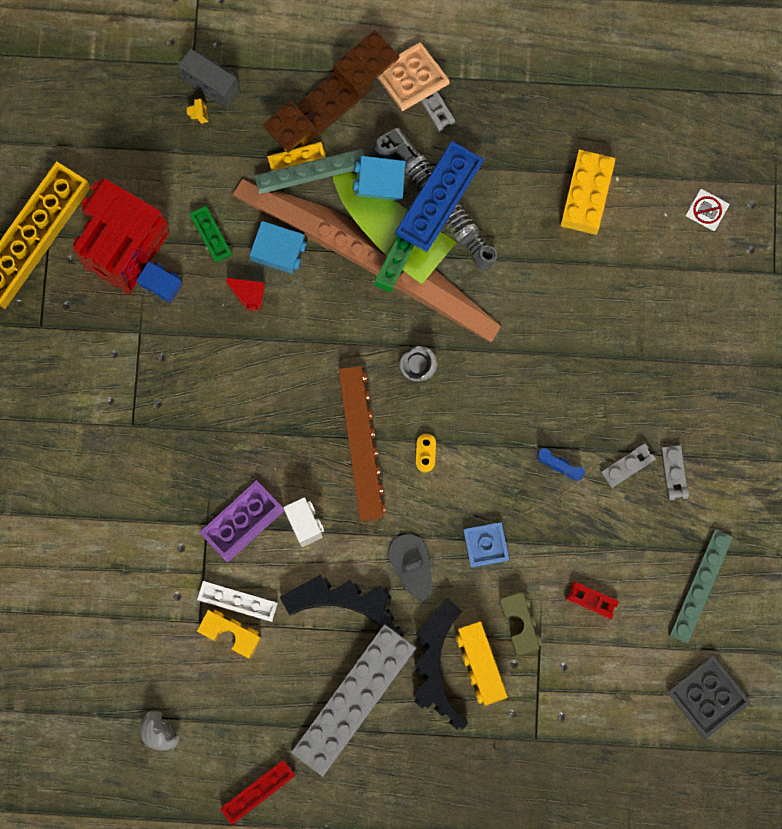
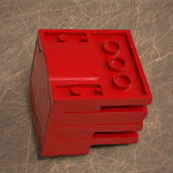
(118, 235)

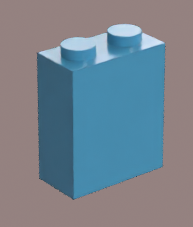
(379, 178)
(278, 247)

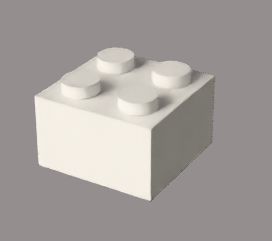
(303, 522)

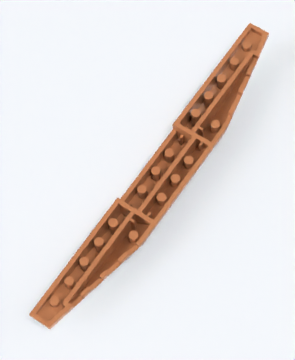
(350, 241)

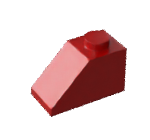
(248, 292)

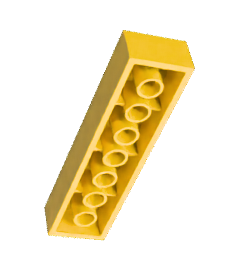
(38, 227)

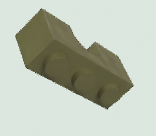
(517, 607)

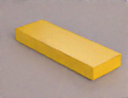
(296, 156)

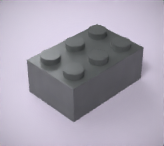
(209, 78)

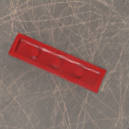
(257, 792)

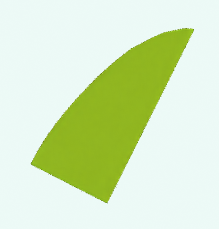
(380, 220)

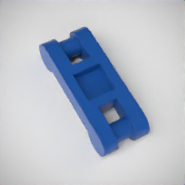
(560, 465)

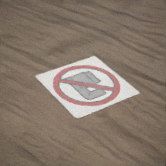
(707, 210)

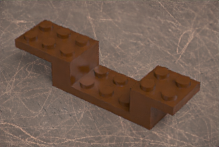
(334, 96)

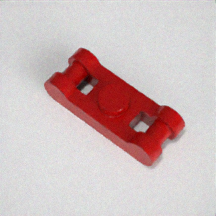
(592, 600)

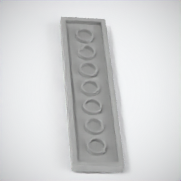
(353, 700)

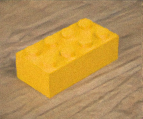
(588, 192)
(481, 664)

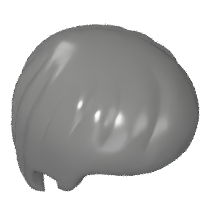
(418, 364)
(157, 733)

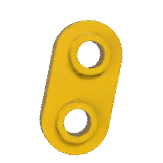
(425, 452)

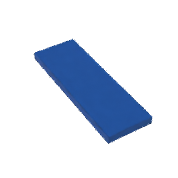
(439, 196)

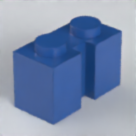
(159, 281)

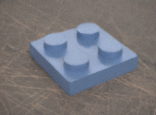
(486, 545)

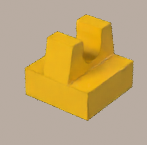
(198, 111)

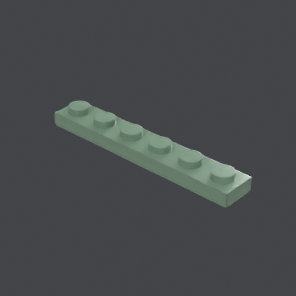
(307, 171)
(701, 586)

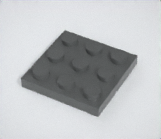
(709, 697)

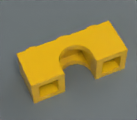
(215, 624)

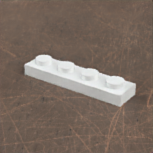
(237, 601)

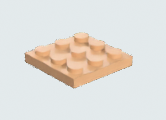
(413, 77)

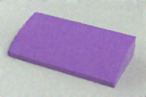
(242, 521)

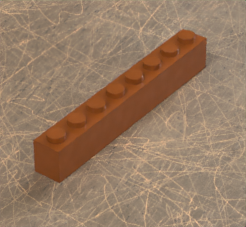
(360, 444)

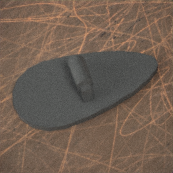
(412, 565)

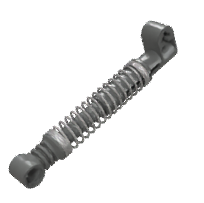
(418, 168)

